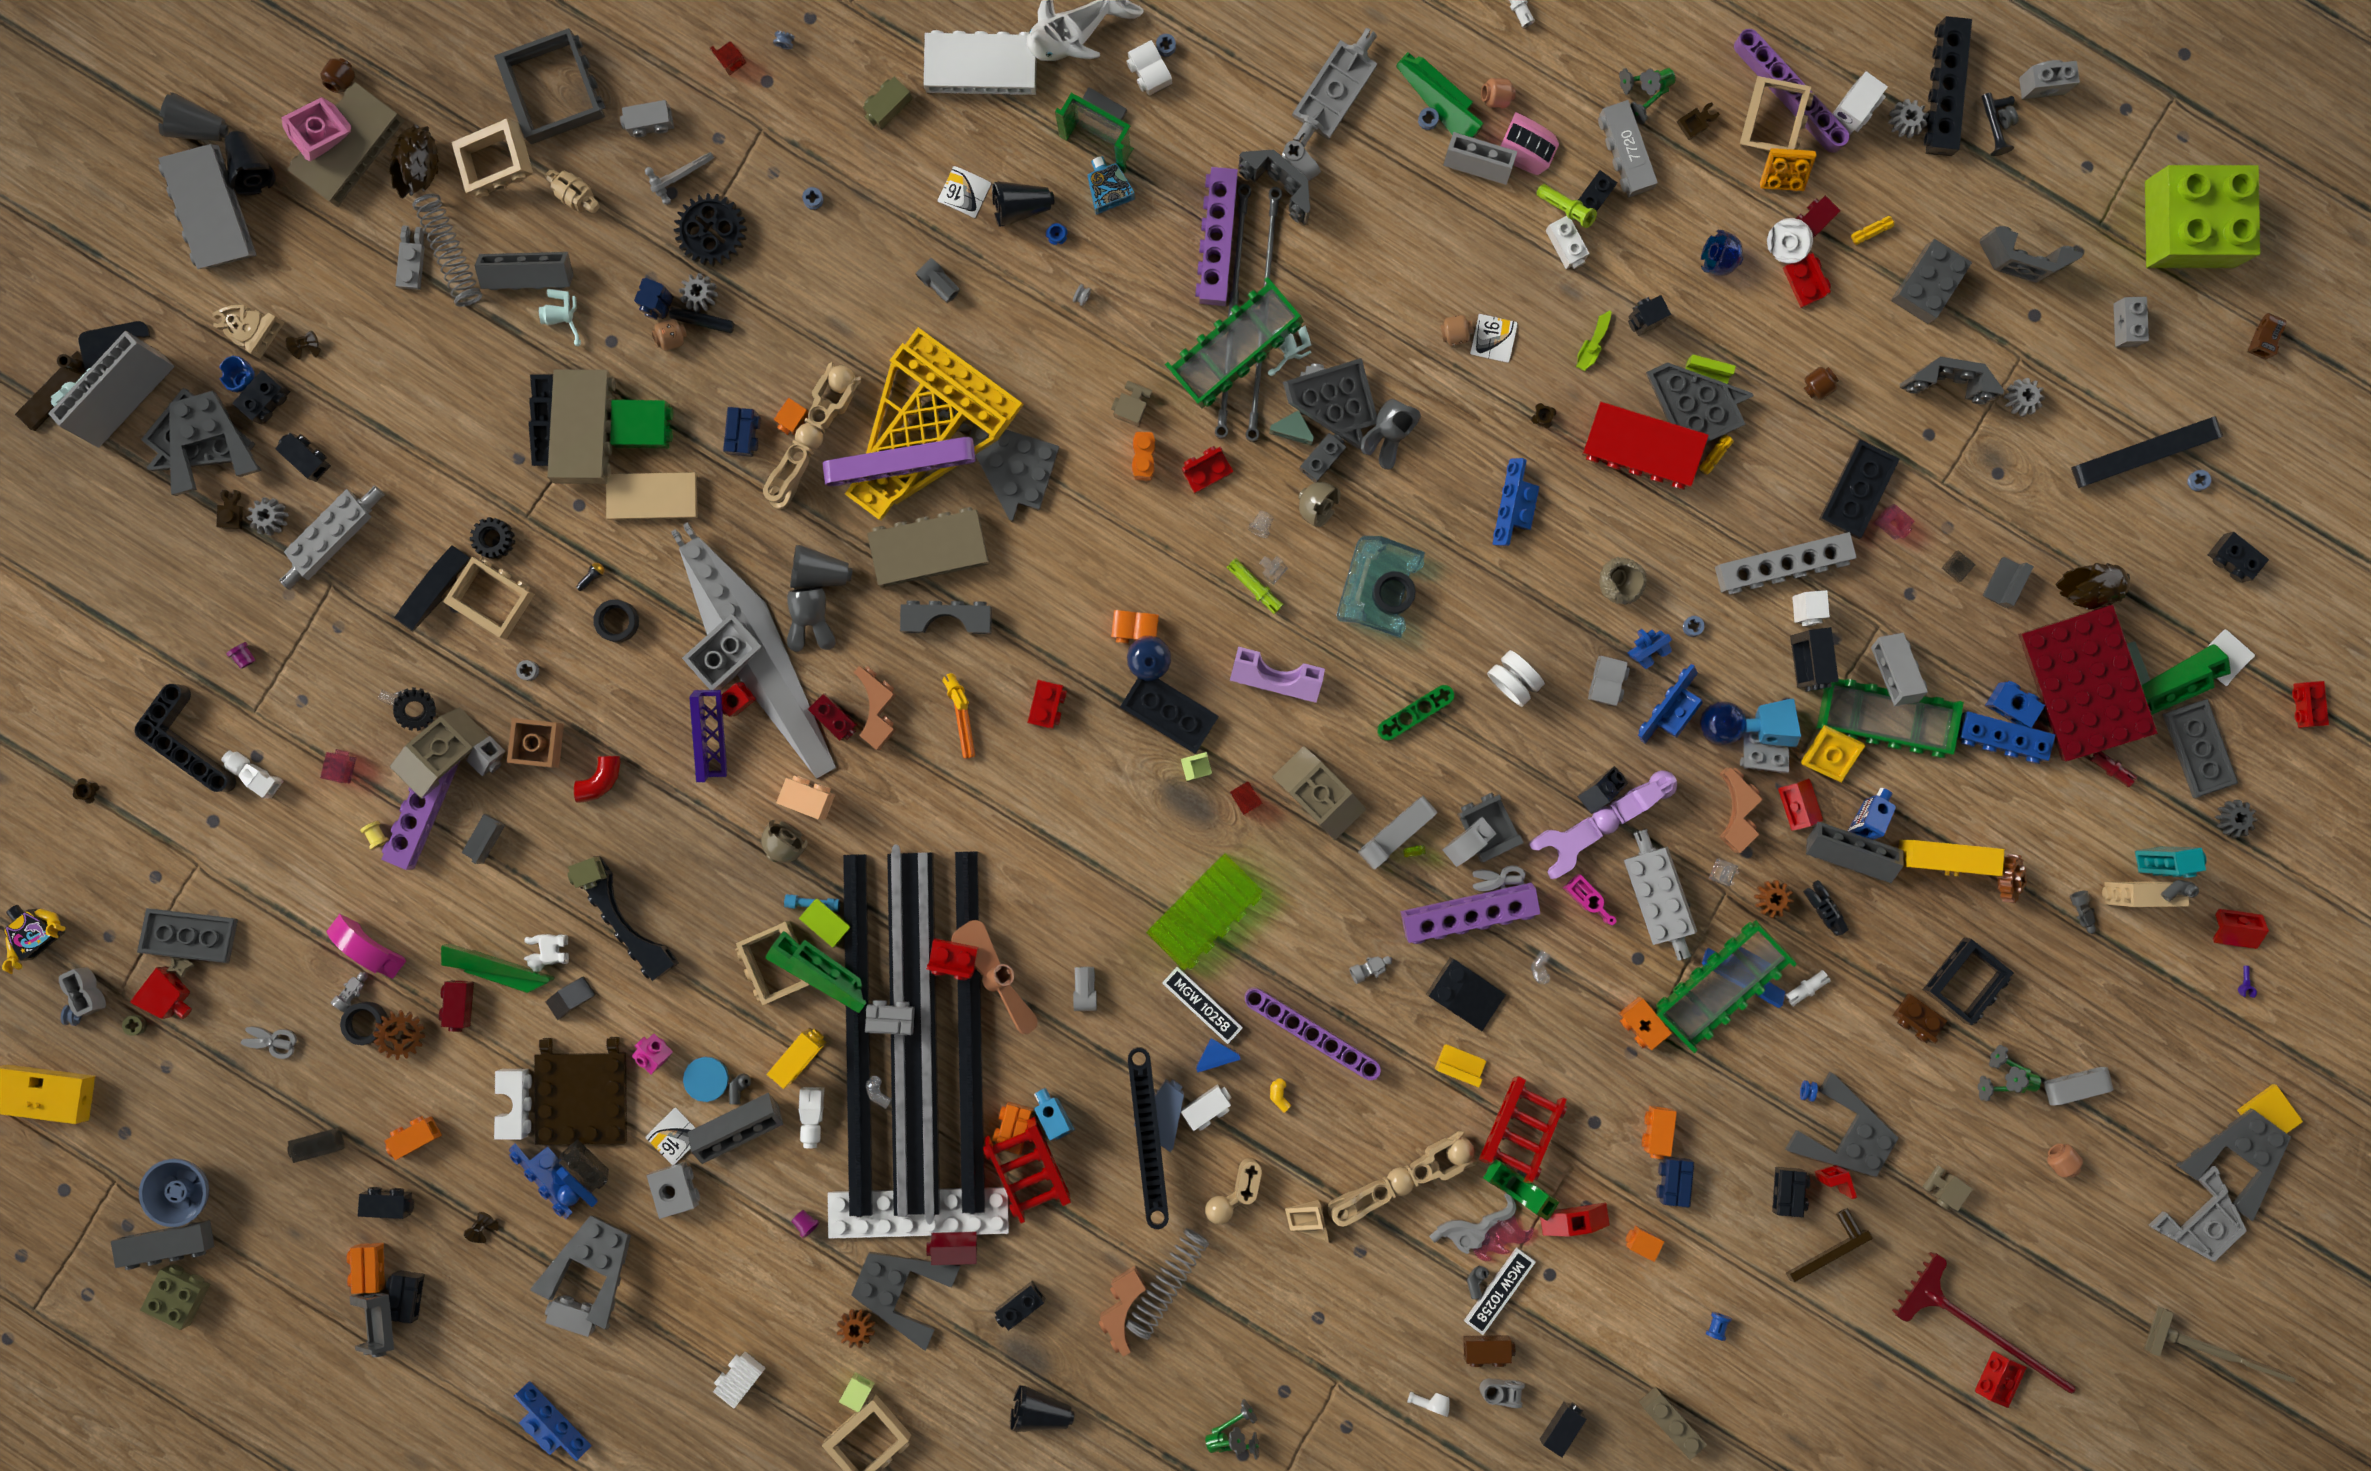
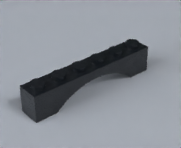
(652, 956)

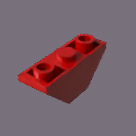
(1576, 1220)

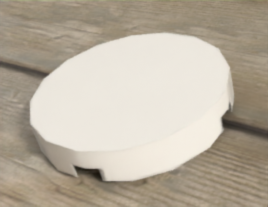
(1790, 240)

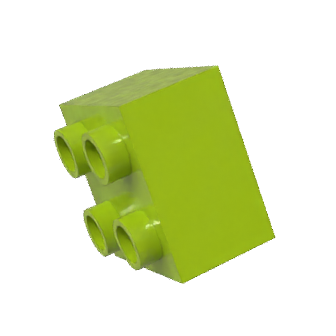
(2202, 216)

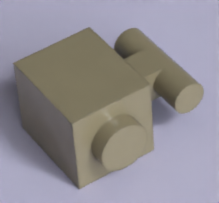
(1131, 407)
(1949, 1190)

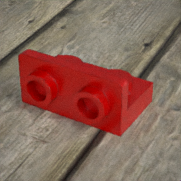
(1807, 280)
(1207, 469)
(1046, 704)
(2310, 704)
(952, 959)
(2000, 1379)

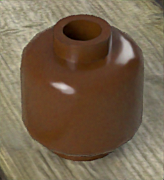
(337, 75)
(1821, 383)

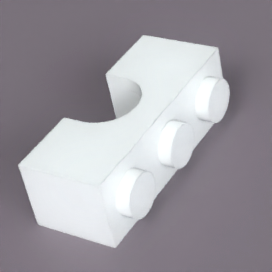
(516, 1085)

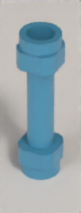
(793, 901)

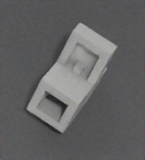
(1469, 842)

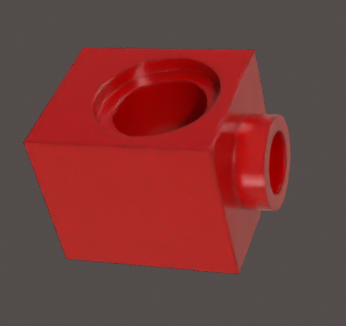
(744, 698)

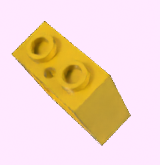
(796, 1057)

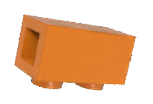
(1659, 1131)
(414, 1137)

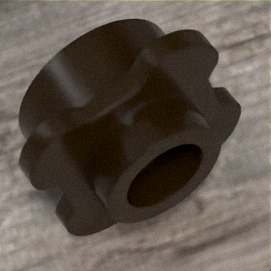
(1541, 409)
(82, 784)

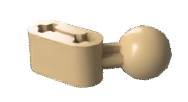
(1220, 1208)

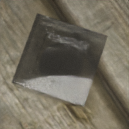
(1958, 566)

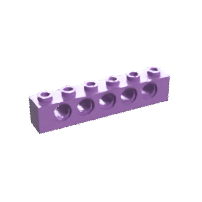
(1218, 179)
(417, 836)
(1480, 903)

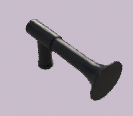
(1990, 106)

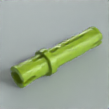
(1255, 586)

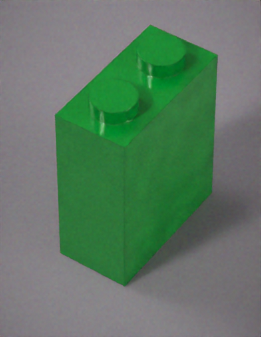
(641, 423)

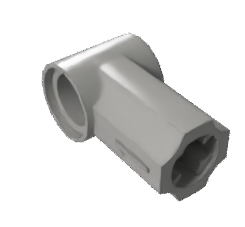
(1084, 995)

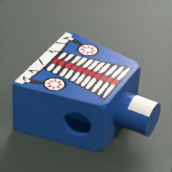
(1873, 816)

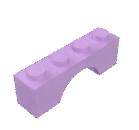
(1300, 683)

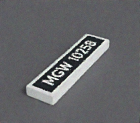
(1202, 1005)
(1499, 1291)

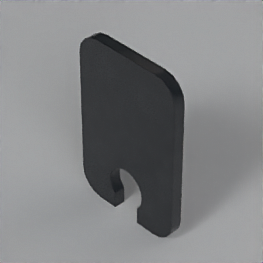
(98, 341)

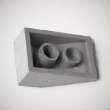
(722, 653)

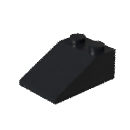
(1466, 994)

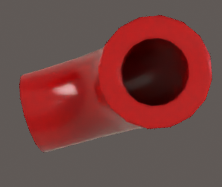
(600, 782)

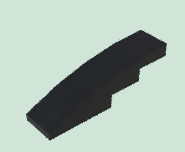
(540, 417)
(432, 588)

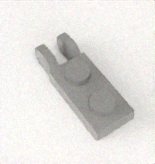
(410, 259)

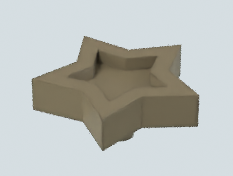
(180, 966)

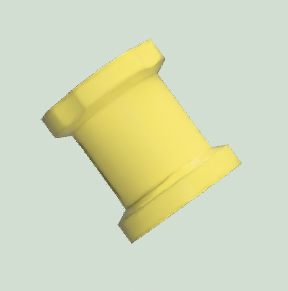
(374, 835)

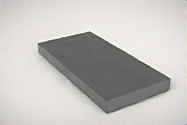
(2200, 748)
(187, 935)

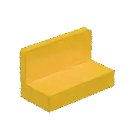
(1460, 1065)

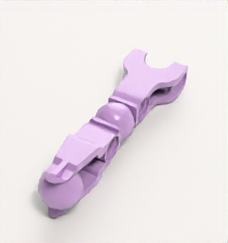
(1603, 821)

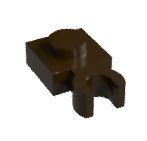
(1695, 122)
(229, 514)

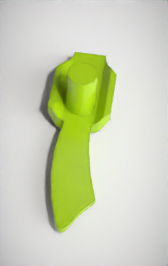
(1590, 349)

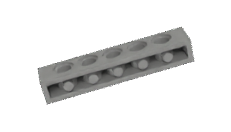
(1840, 545)

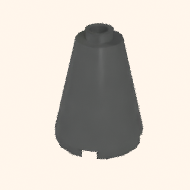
(189, 120)
(817, 569)

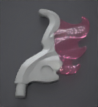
(1488, 1235)

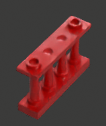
(1500, 1130)
(1041, 1153)

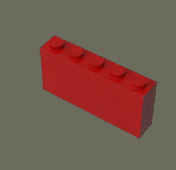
(1644, 445)

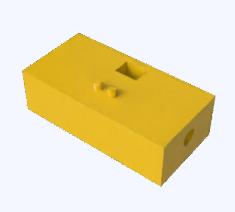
(1952, 857)
(45, 1094)

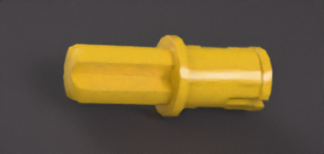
(956, 691)

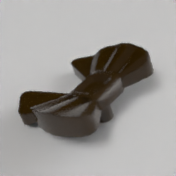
(295, 345)
(475, 1233)

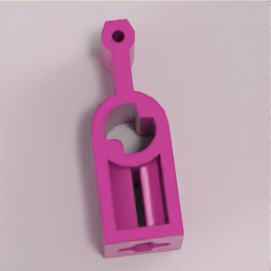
(1582, 899)

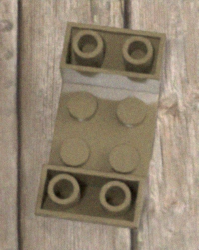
(437, 751)
(1319, 792)

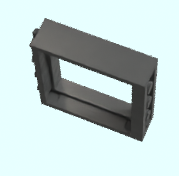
(537, 48)

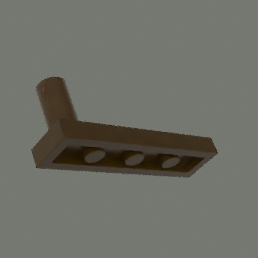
(36, 409)
(1855, 1239)

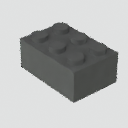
(1931, 281)

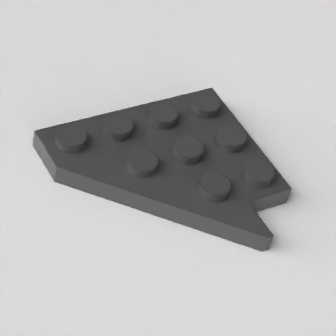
(1697, 400)
(200, 454)
(1016, 468)

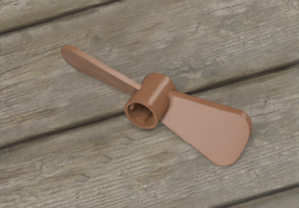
(996, 975)

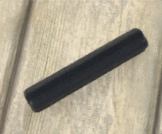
(701, 319)

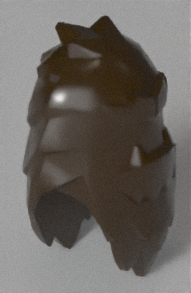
(413, 161)
(2095, 585)

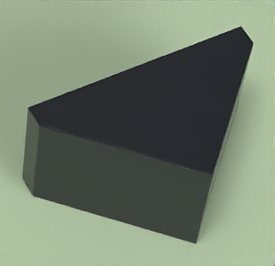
(570, 997)

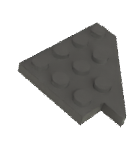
(1335, 399)

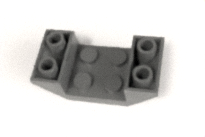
(1253, 165)
(1999, 250)
(1981, 384)

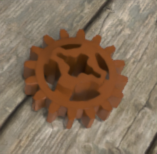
(2013, 878)
(389, 1034)

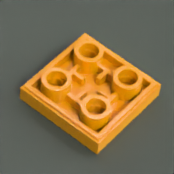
(1787, 169)

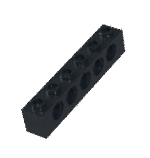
(1959, 32)

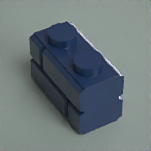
(653, 299)
(741, 431)
(1675, 1181)

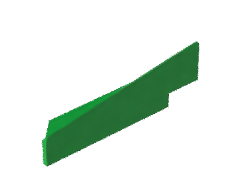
(1440, 95)
(2186, 679)
(493, 968)
(817, 970)

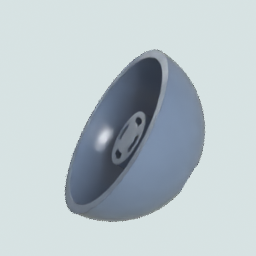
(173, 1192)

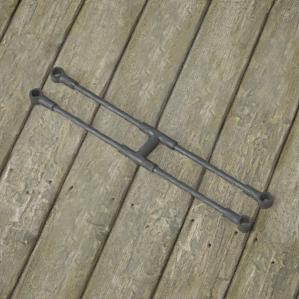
(1234, 296)

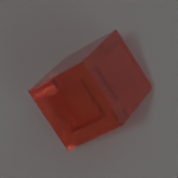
(729, 57)
(1245, 798)

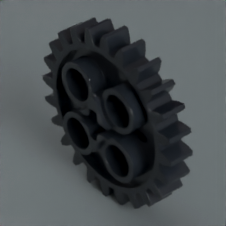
(697, 244)

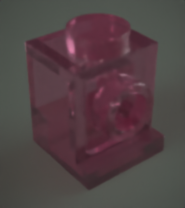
(1902, 520)

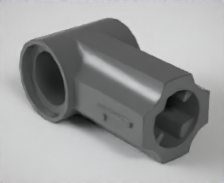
(933, 276)

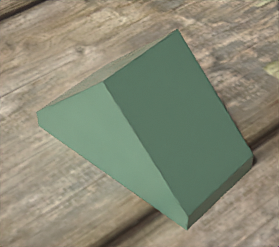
(1292, 428)

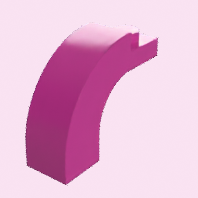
(362, 949)

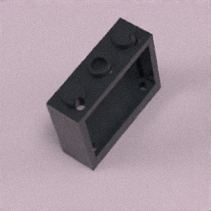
(1814, 659)
(1952, 965)

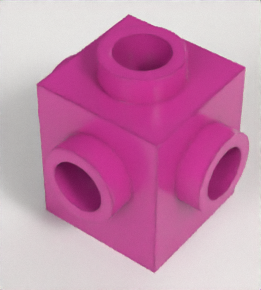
(651, 1053)

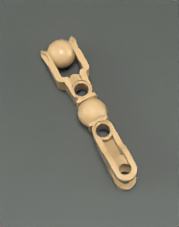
(810, 435)
(1402, 1180)

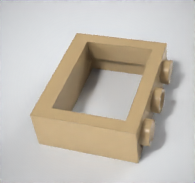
(1800, 121)
(483, 138)
(465, 580)
(2140, 894)
(752, 970)
(888, 1418)

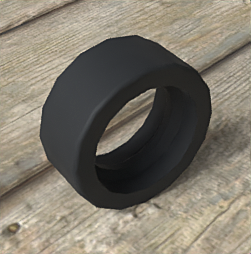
(1405, 580)
(598, 620)
(347, 1017)

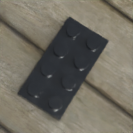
(1859, 489)
(1170, 712)

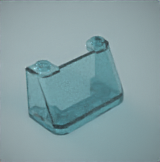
(1371, 560)

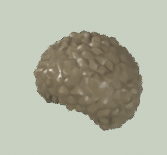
(1622, 580)

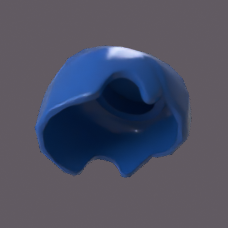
(236, 373)

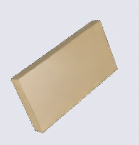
(651, 496)

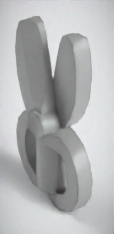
(1495, 880)
(267, 1039)

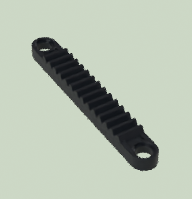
(1148, 1138)

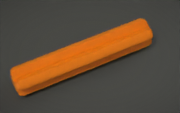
(965, 733)

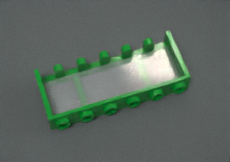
(1236, 344)
(1870, 714)
(1723, 984)

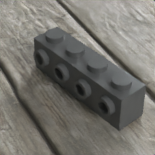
(524, 270)
(1856, 853)
(735, 1128)
(162, 1244)

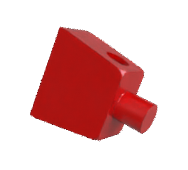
(163, 995)

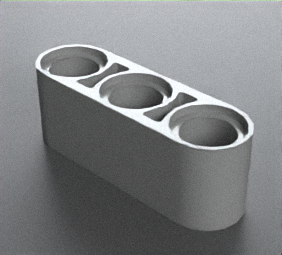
(2078, 1086)

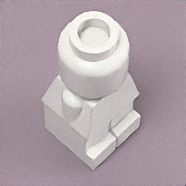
(251, 775)
(811, 1113)

